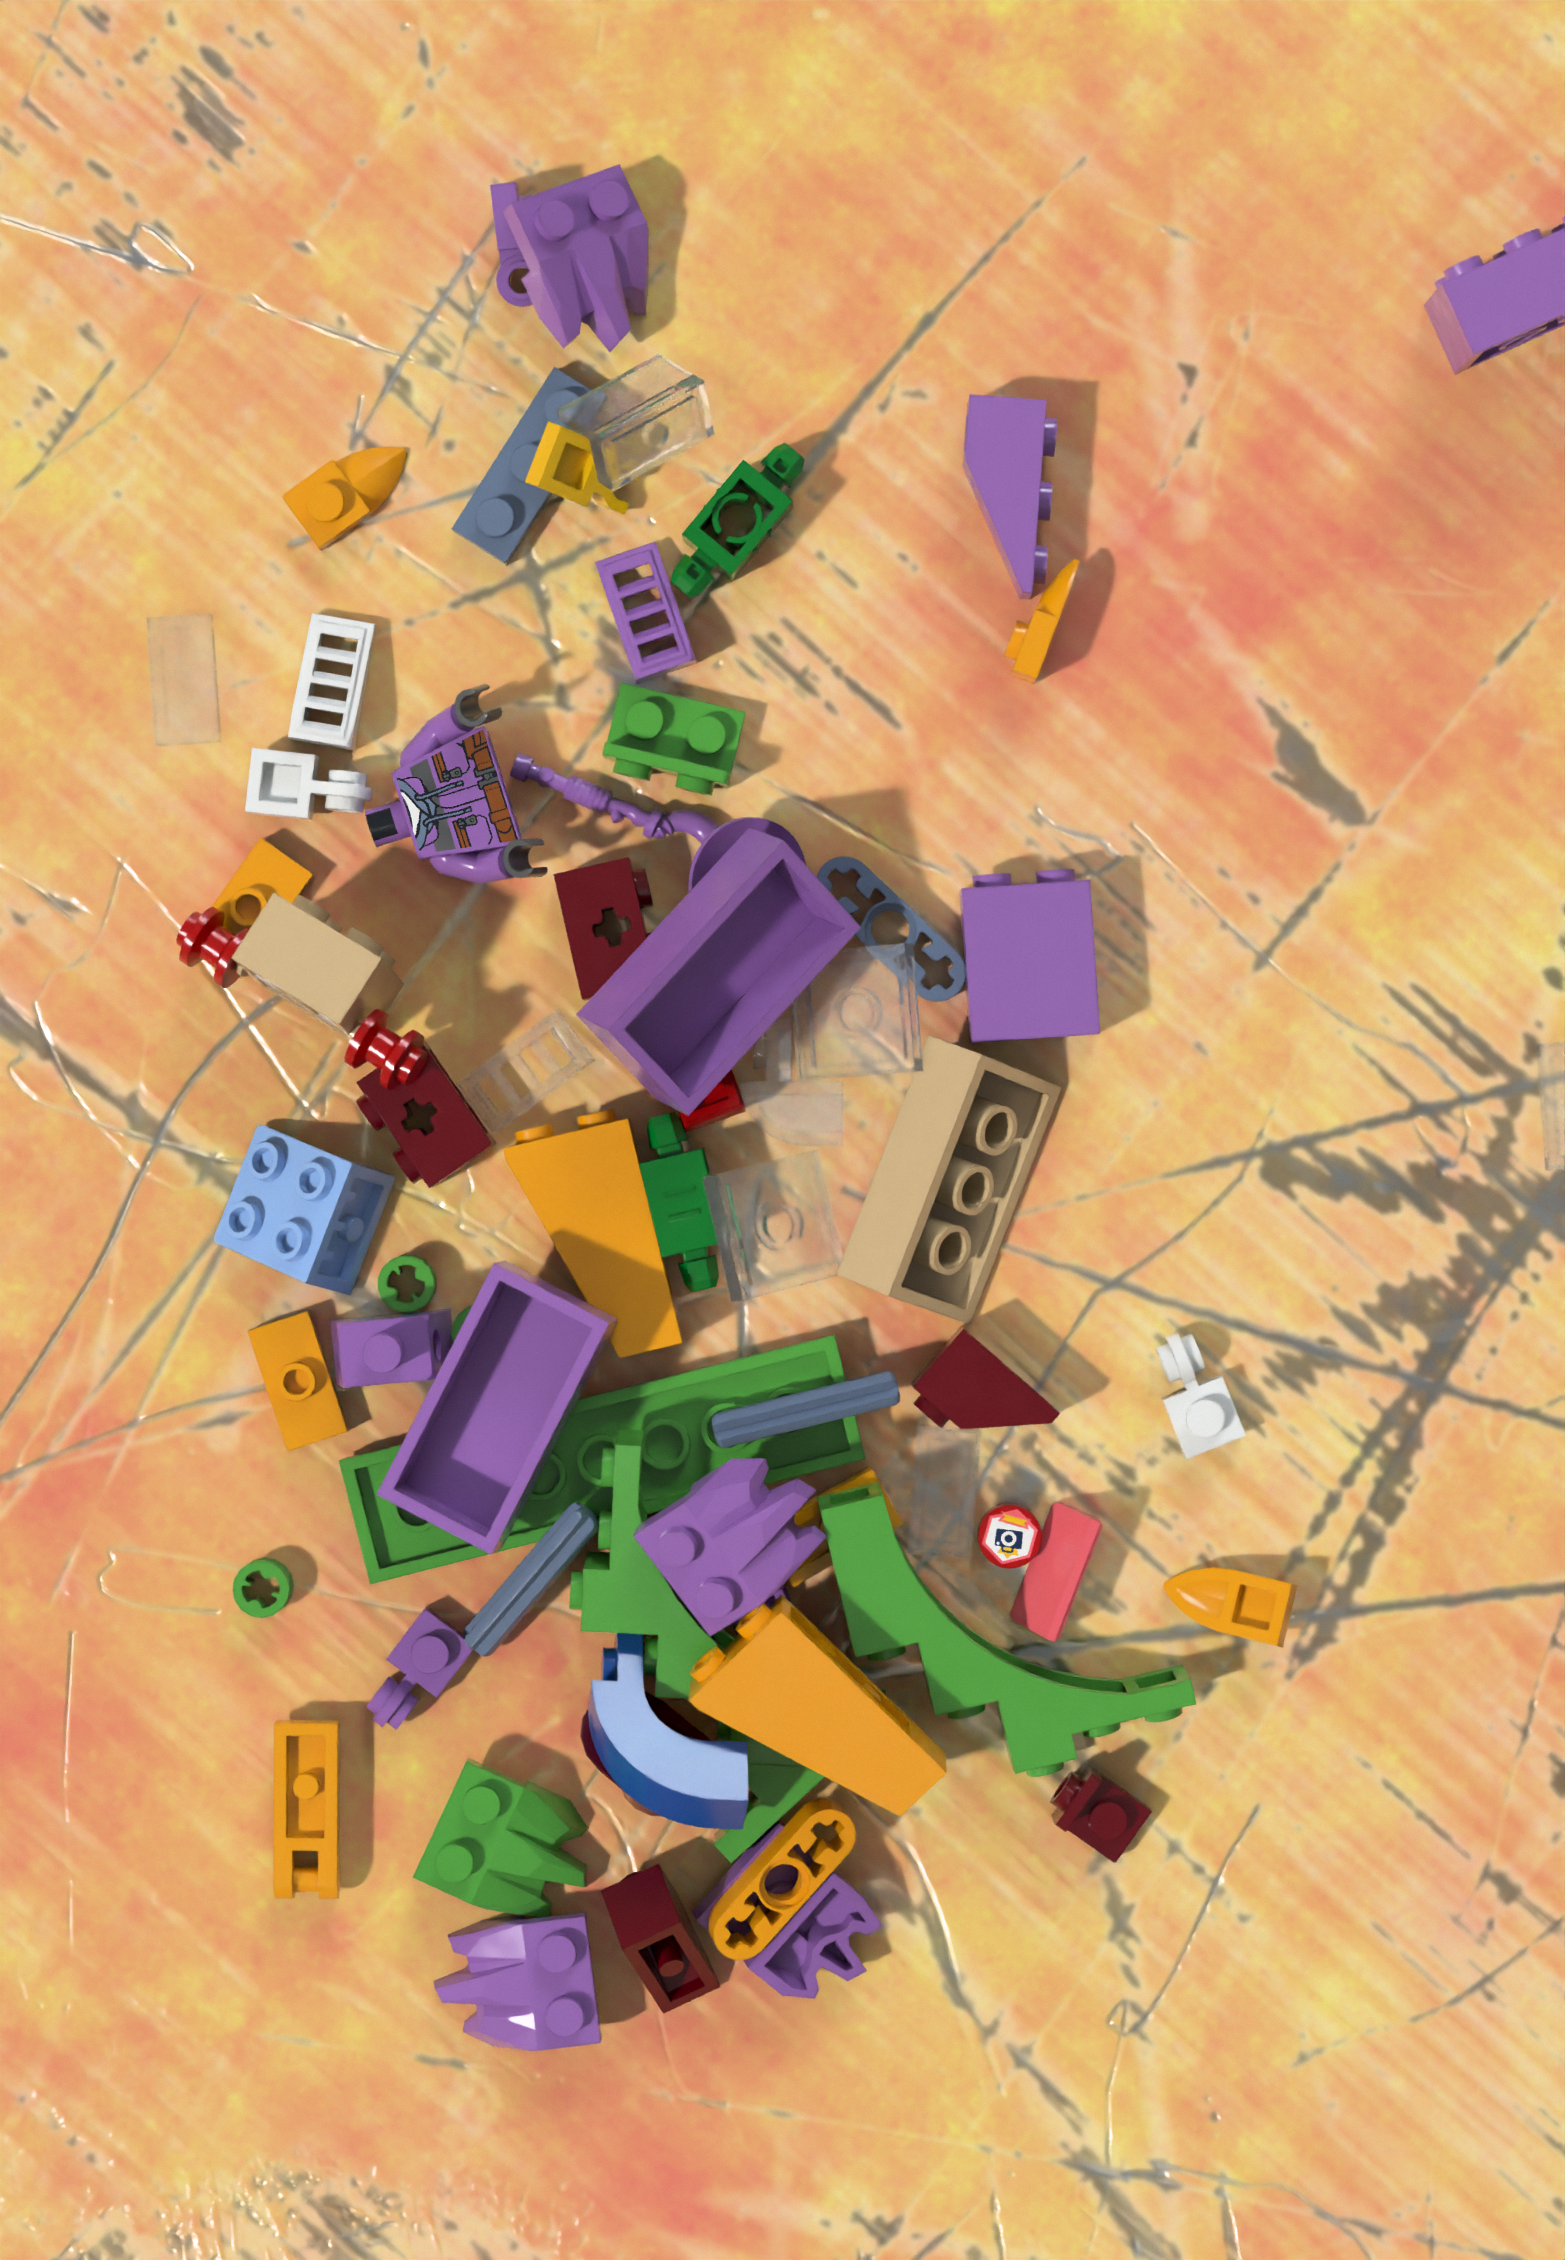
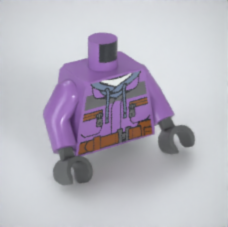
(456, 799)

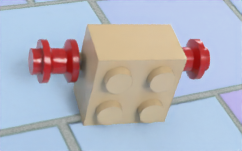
(317, 969)

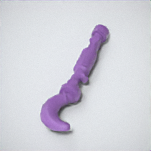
(602, 801)

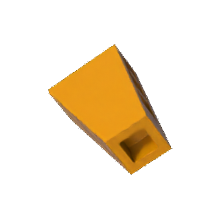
(601, 1223)
(816, 1707)

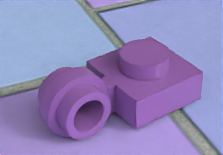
(509, 251)
(428, 1656)

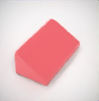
(1056, 1570)

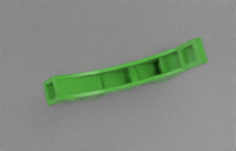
(630, 1595)
(1036, 1705)

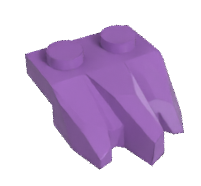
(584, 255)
(730, 1541)
(815, 1933)
(527, 1982)

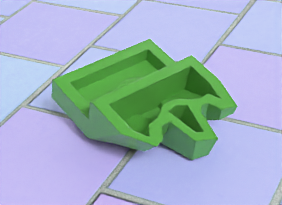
(502, 1843)

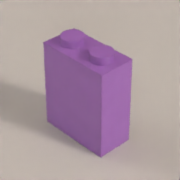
(1029, 957)

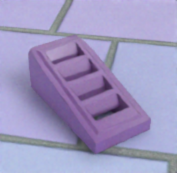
(663, 661)

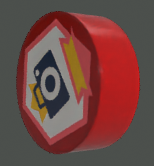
(1009, 1535)

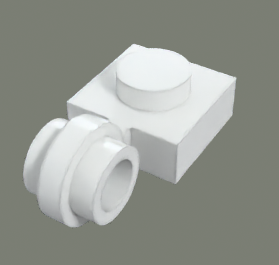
(287, 785)
(1202, 1411)

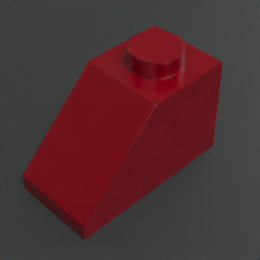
(977, 1389)
(659, 1938)

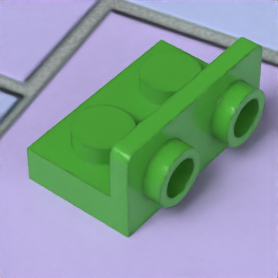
(674, 738)

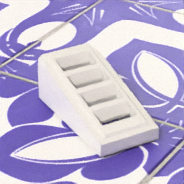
(326, 734)

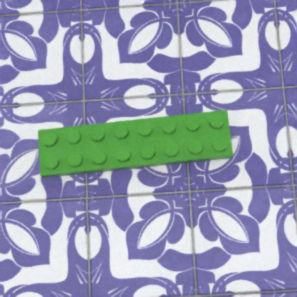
(676, 1453)

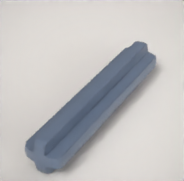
(805, 1409)
(531, 1579)

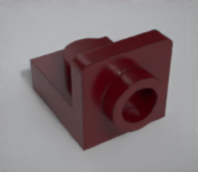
(1098, 1812)

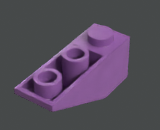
(1004, 470)

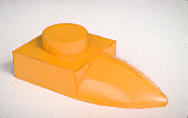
(345, 492)
(1031, 641)
(1235, 1602)

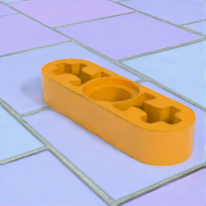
(779, 1851)

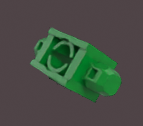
(780, 469)
(680, 1201)

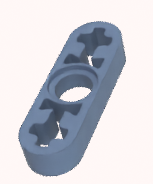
(935, 951)

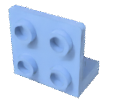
(303, 1210)

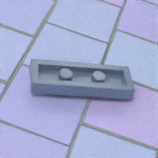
(503, 502)

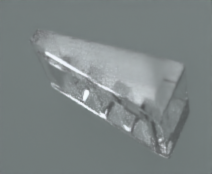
(570, 1043)

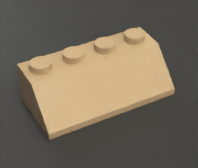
(948, 1180)

